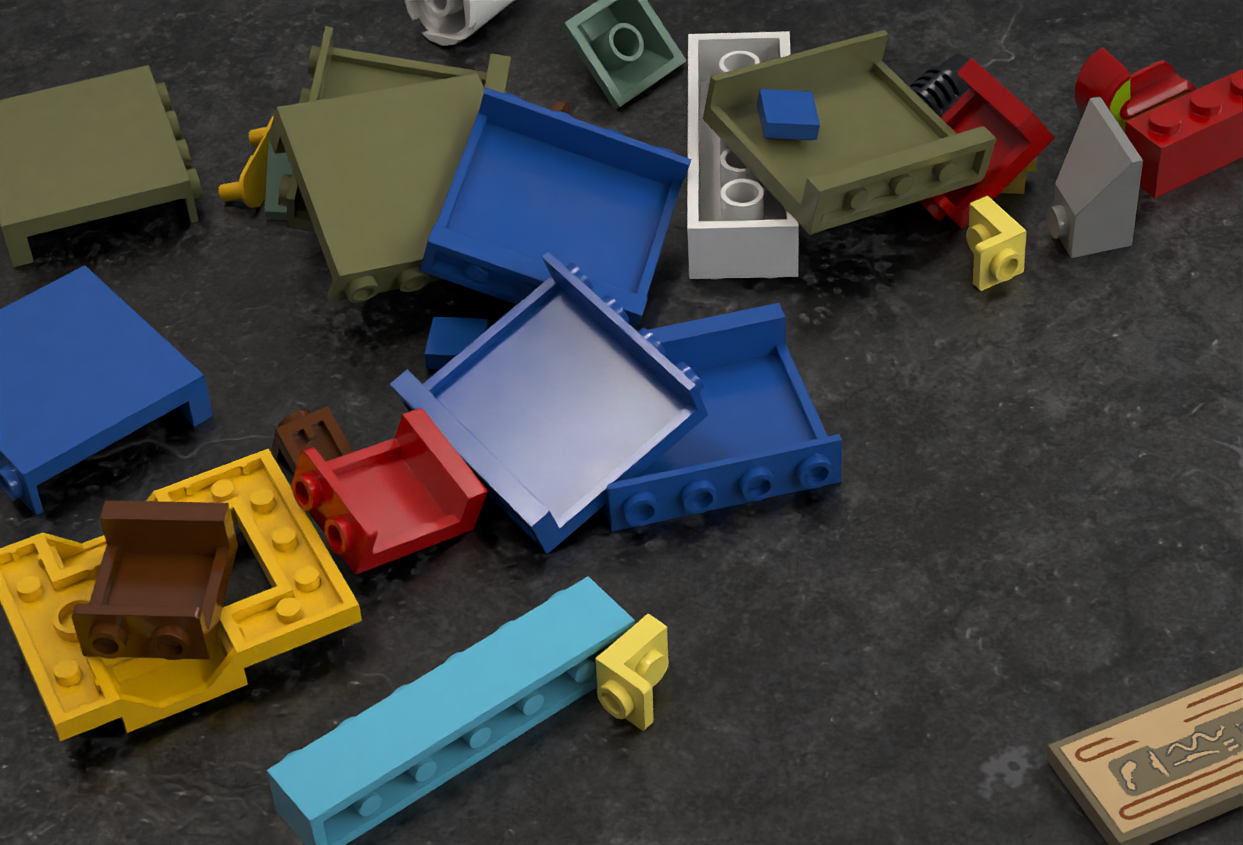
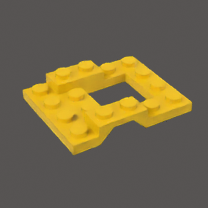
(51, 575)

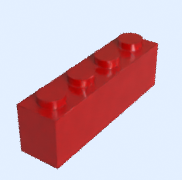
(1189, 135)

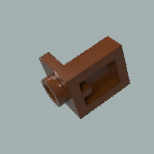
(308, 430)

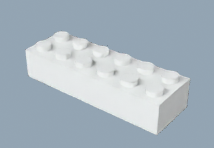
(731, 215)

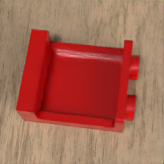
(1017, 144)
(390, 494)

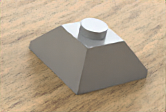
(1096, 186)

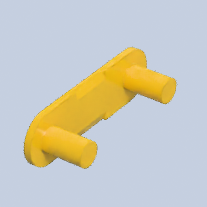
(252, 180)

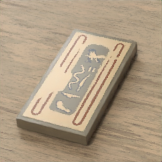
(1159, 763)

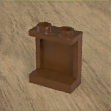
(158, 580)

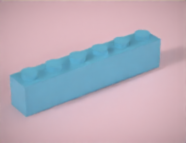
(447, 718)

